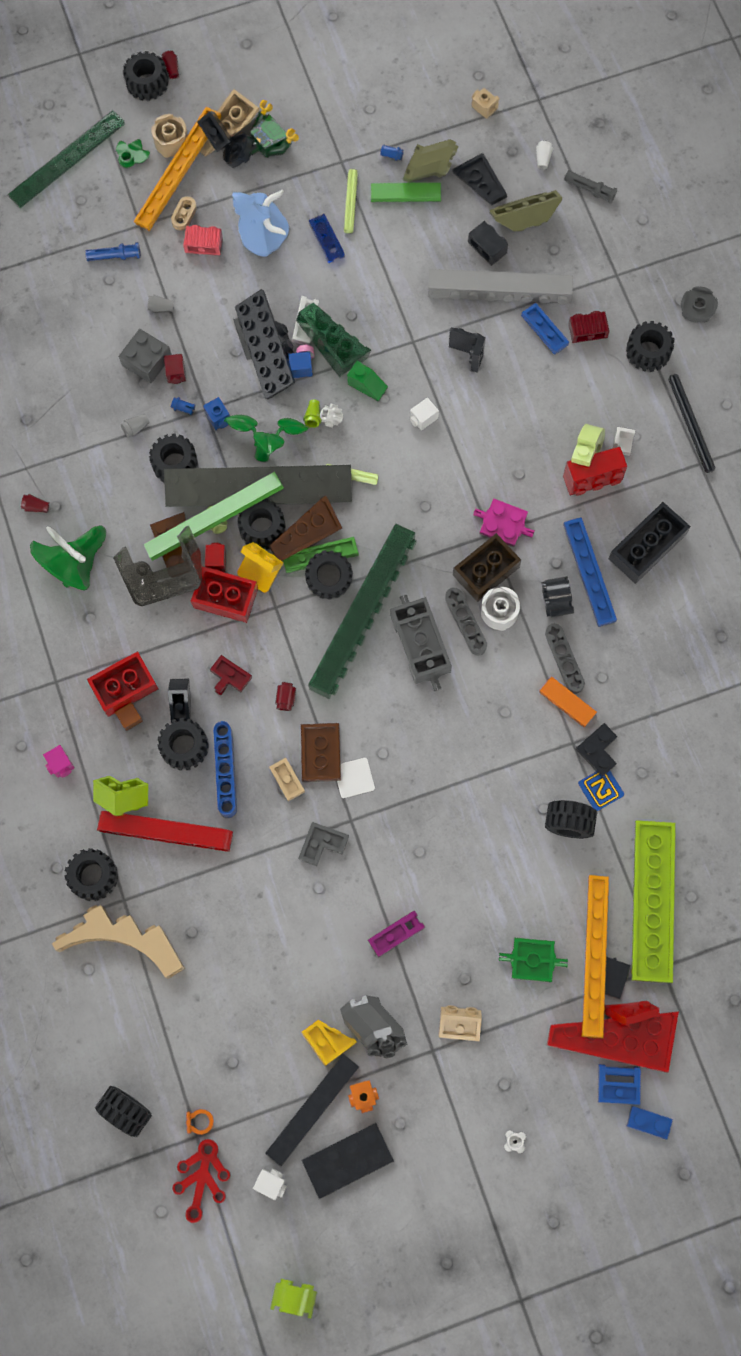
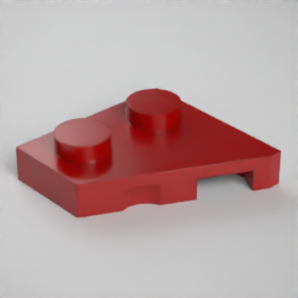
(631, 1012)

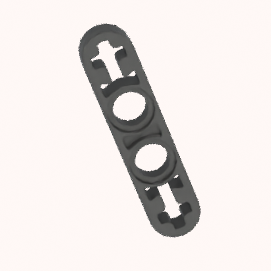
(463, 622)
(564, 658)

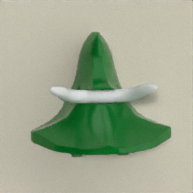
(70, 560)

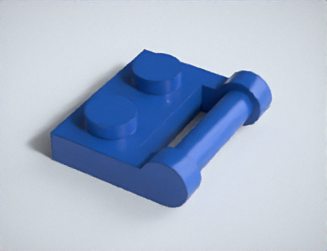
(619, 1091)

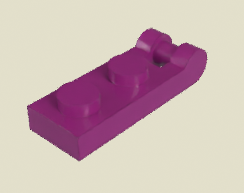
(395, 934)

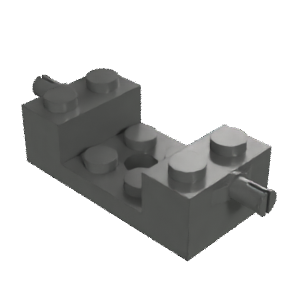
(425, 659)

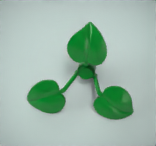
(265, 442)

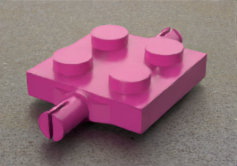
(505, 521)

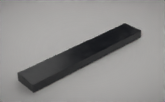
(312, 1110)

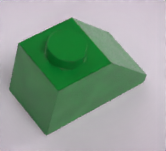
(366, 381)

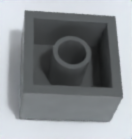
(144, 355)

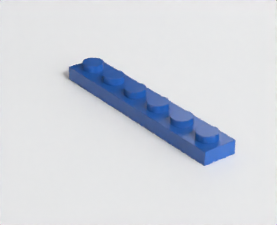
(589, 572)

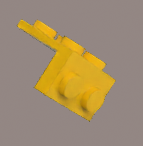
(259, 566)

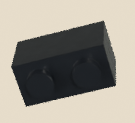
(488, 242)

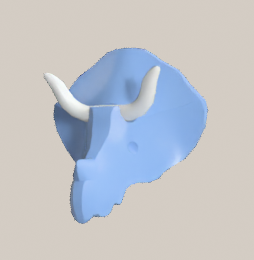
(260, 222)

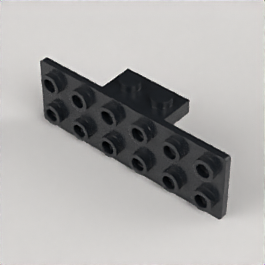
(267, 344)

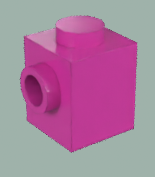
(58, 762)

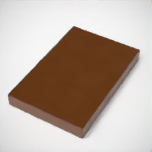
(320, 752)

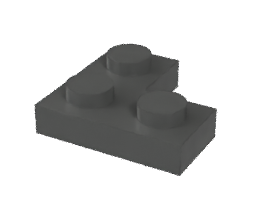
(320, 838)

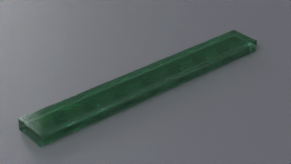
(66, 159)

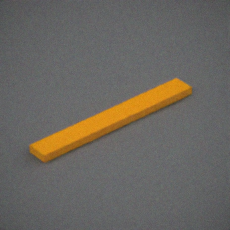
(173, 175)
(595, 957)

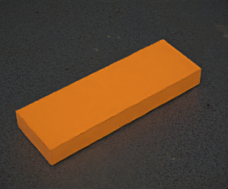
(567, 702)

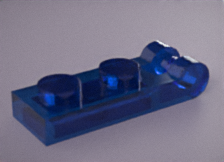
(326, 238)

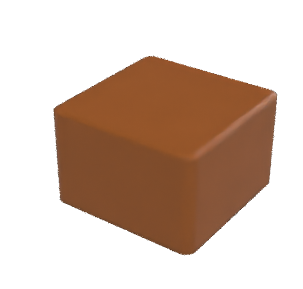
(128, 716)

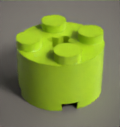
(294, 1299)

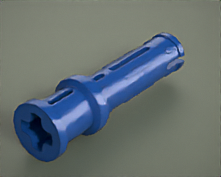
(122, 252)

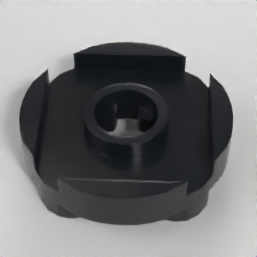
(238, 150)

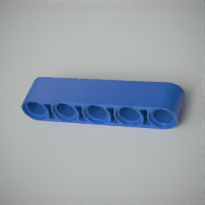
(225, 760)

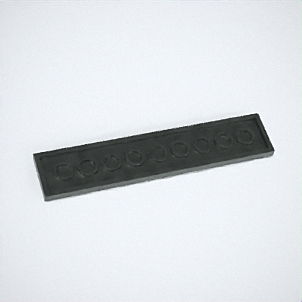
(300, 484)

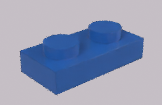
(649, 1122)

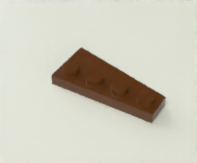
(310, 528)
(175, 556)

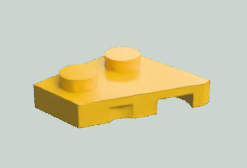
(327, 1041)

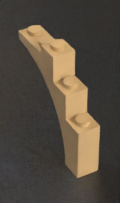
(125, 931)

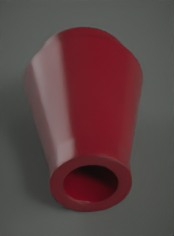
(171, 63)
(33, 504)

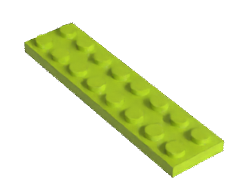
(653, 902)

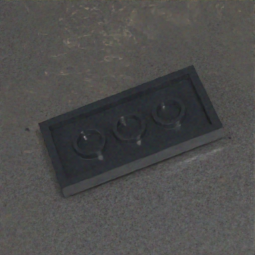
(347, 1160)

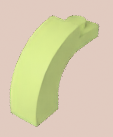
(589, 442)

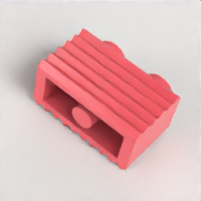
(203, 240)

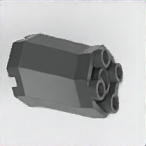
(373, 1026)

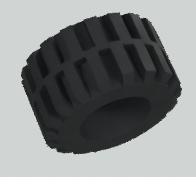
(145, 87)
(650, 333)
(169, 446)
(261, 510)
(338, 561)
(178, 729)
(571, 819)
(76, 868)
(123, 1111)

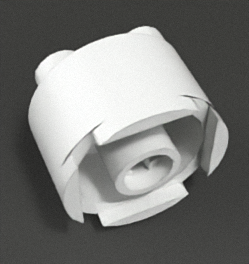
(499, 598)

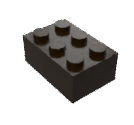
(486, 567)

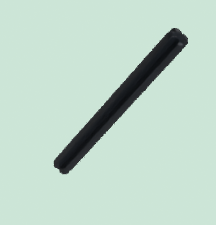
(691, 423)

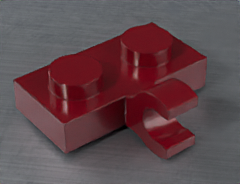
(230, 675)

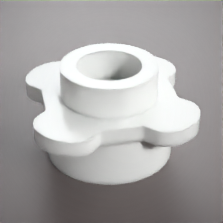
(520, 1137)

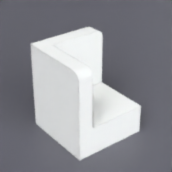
(624, 439)

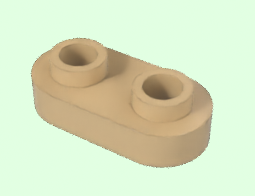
(182, 214)

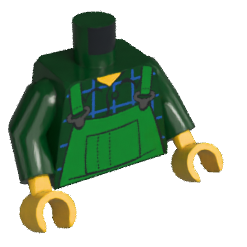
(269, 135)

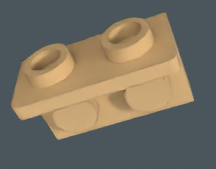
(460, 1023)

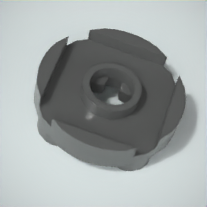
(695, 313)

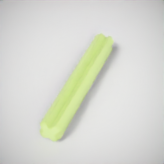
(350, 201)

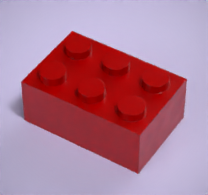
(605, 469)
(225, 595)
(122, 683)

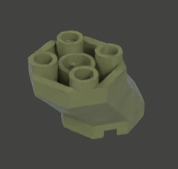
(430, 160)

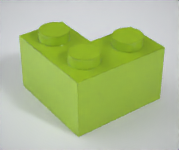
(120, 796)

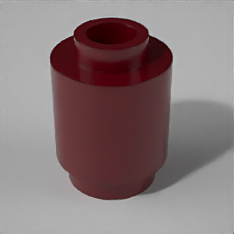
(285, 696)

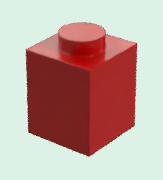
(215, 557)

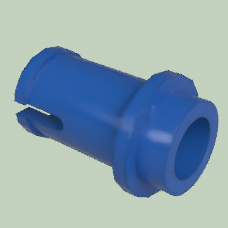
(391, 152)
(183, 406)

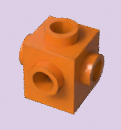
(357, 1090)

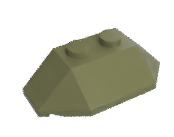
(527, 211)

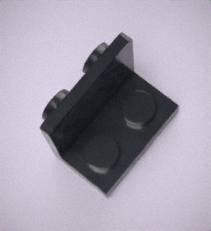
(468, 342)

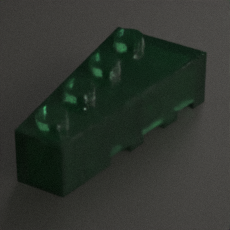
(331, 339)

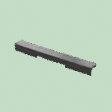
(242, 339)

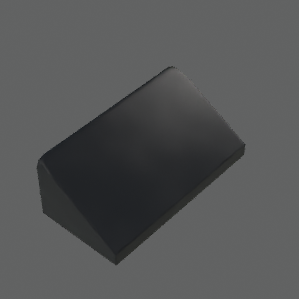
(215, 131)

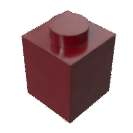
(175, 368)

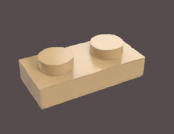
(287, 779)

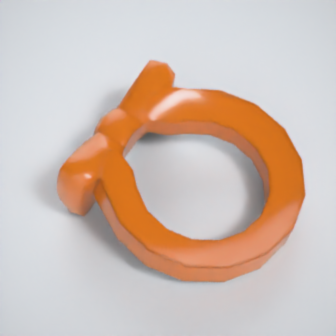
(190, 1128)

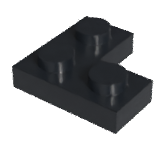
(593, 749)

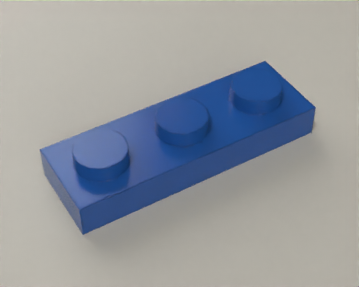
(545, 328)

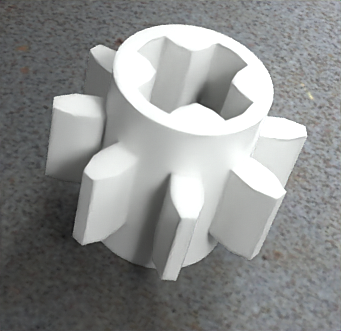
(331, 415)

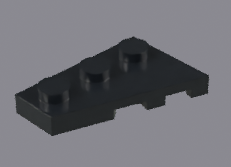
(481, 178)

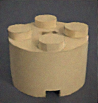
(168, 134)

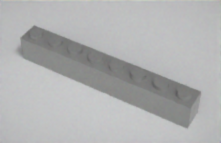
(500, 286)

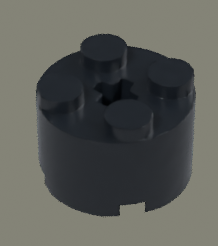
(558, 597)

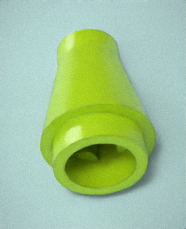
(312, 416)

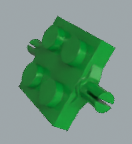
(533, 960)

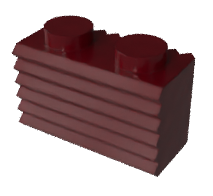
(588, 326)

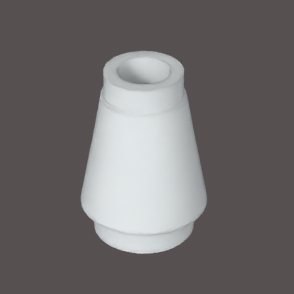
(543, 152)

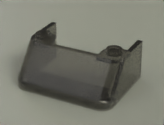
(151, 587)

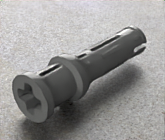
(598, 189)

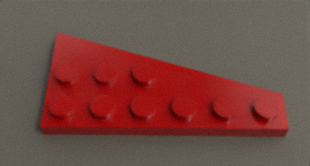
(639, 1044)

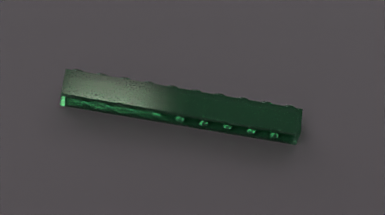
(361, 612)

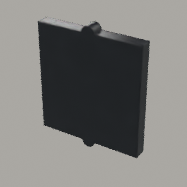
(615, 977)

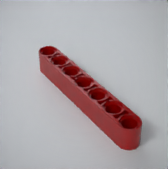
(165, 831)

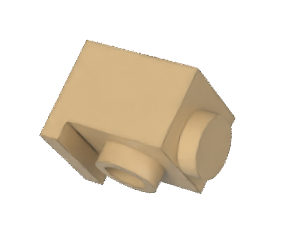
(485, 102)

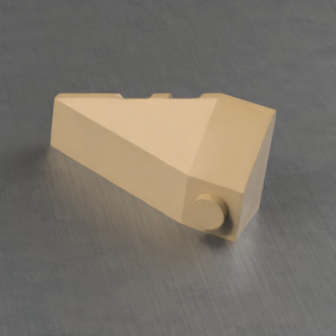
(235, 114)

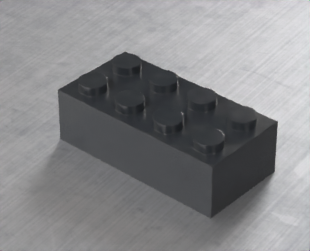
(649, 542)

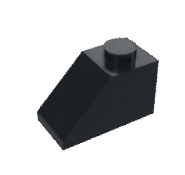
(179, 699)

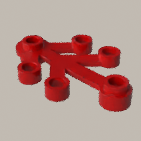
(202, 1176)

